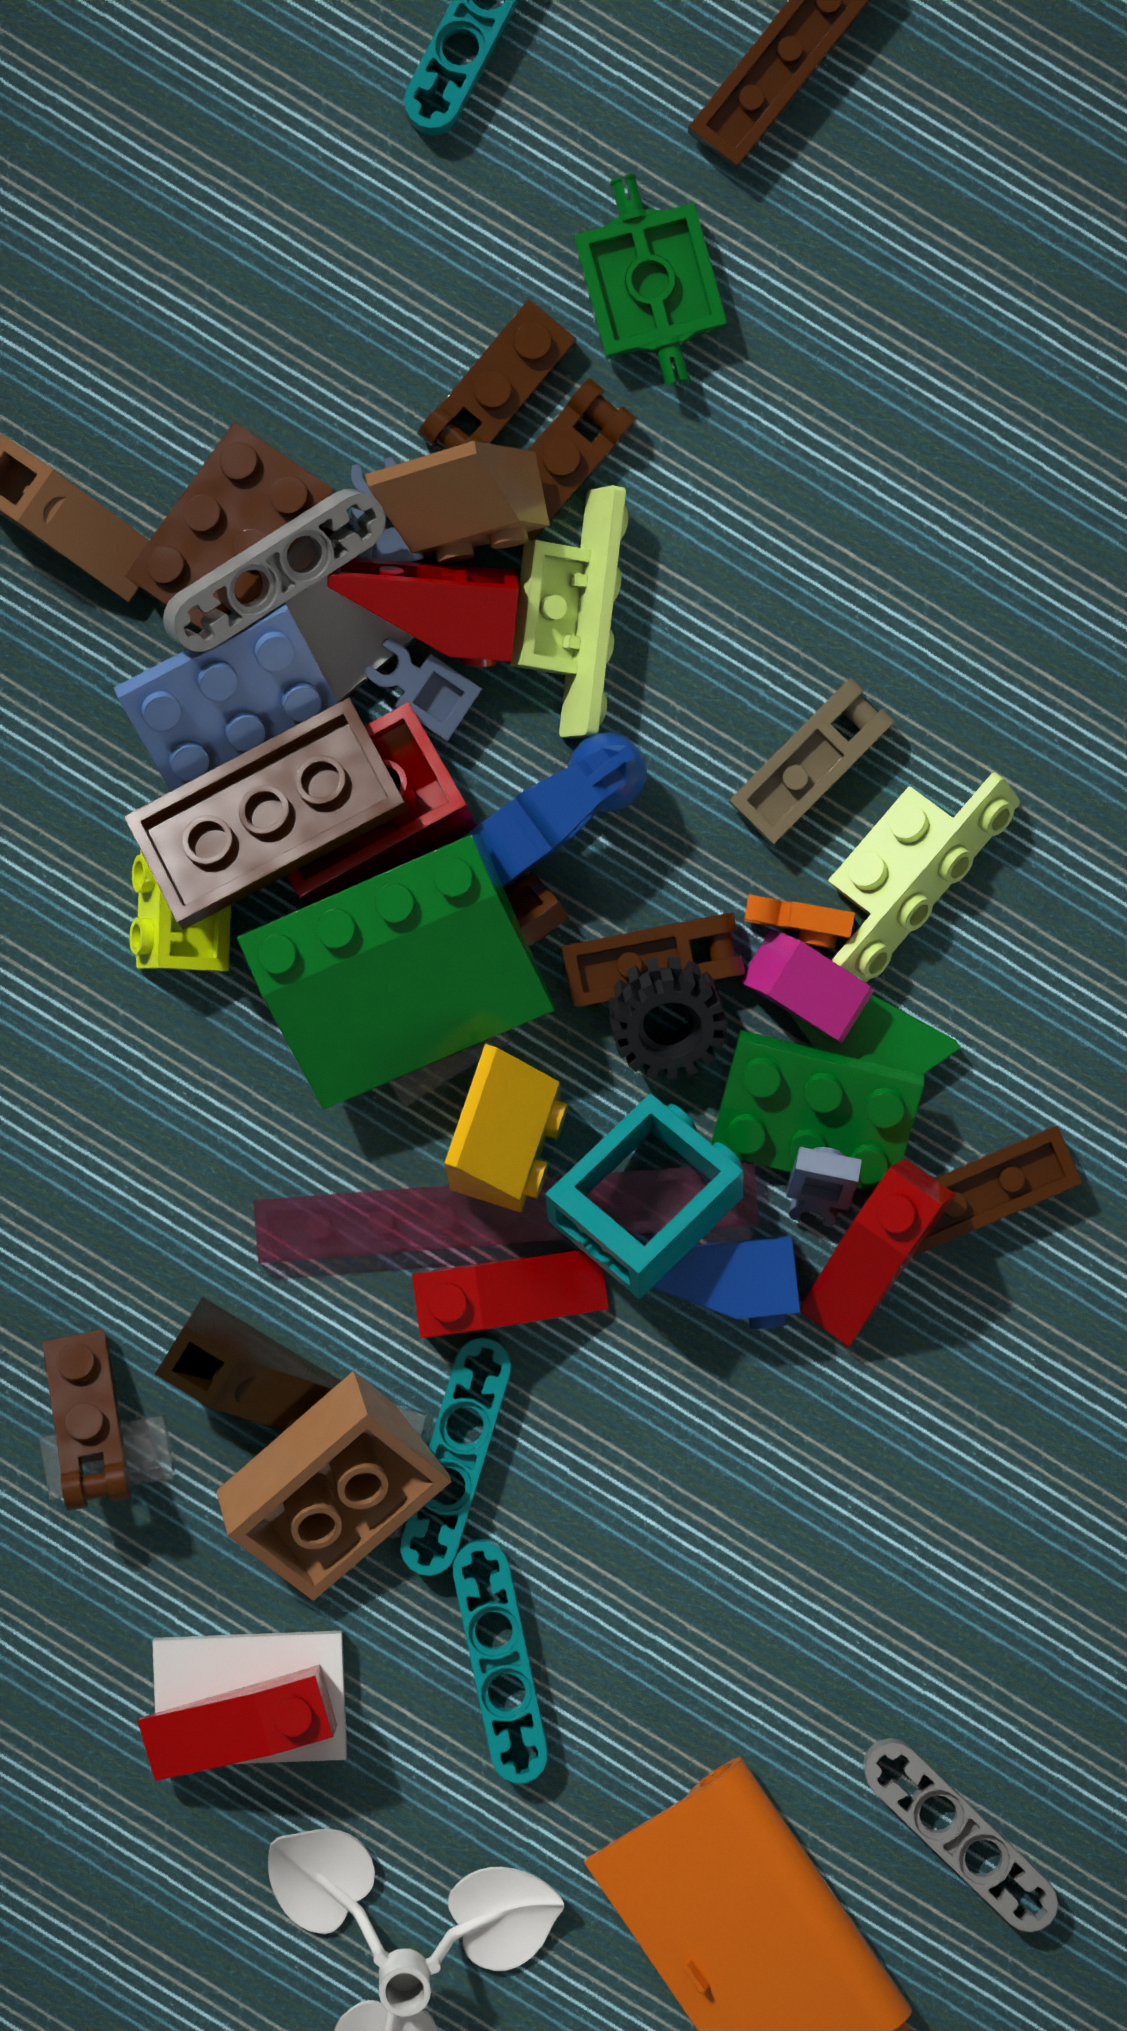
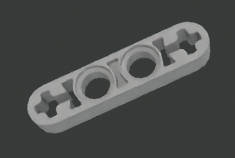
(271, 561)
(963, 1831)

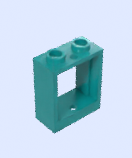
(605, 1240)

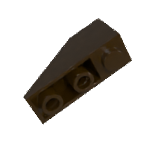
(242, 1370)

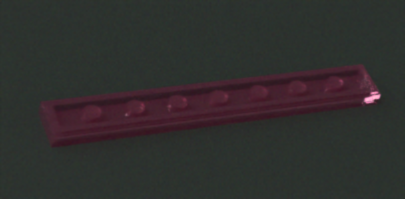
(447, 1219)

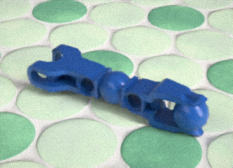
(601, 776)

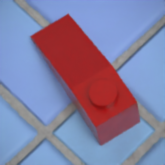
(448, 607)
(876, 1250)
(507, 1292)
(239, 1725)

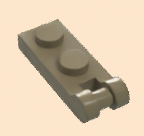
(809, 763)

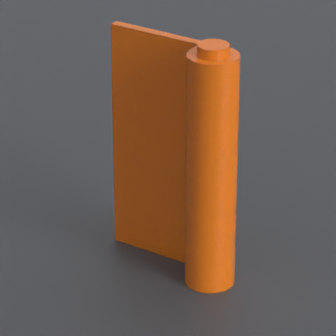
(744, 1917)

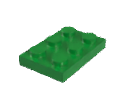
(812, 1098)

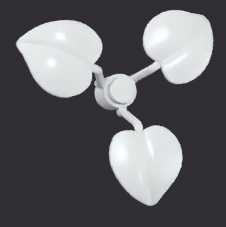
(497, 1912)

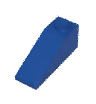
(739, 1279)

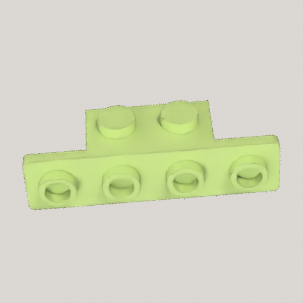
(568, 610)
(909, 866)

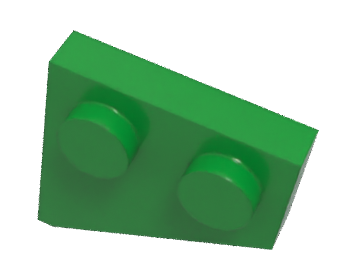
(886, 1038)

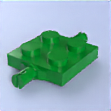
(650, 281)

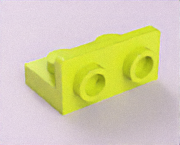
(161, 941)

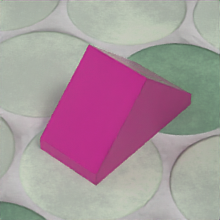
(806, 984)

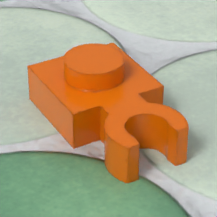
(815, 924)

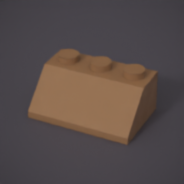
(331, 1487)

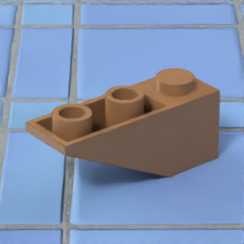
(67, 519)

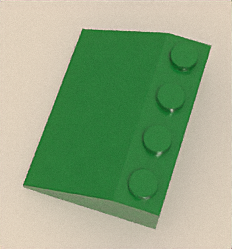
(397, 971)

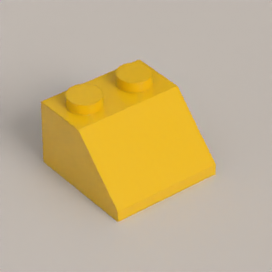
(504, 1131)

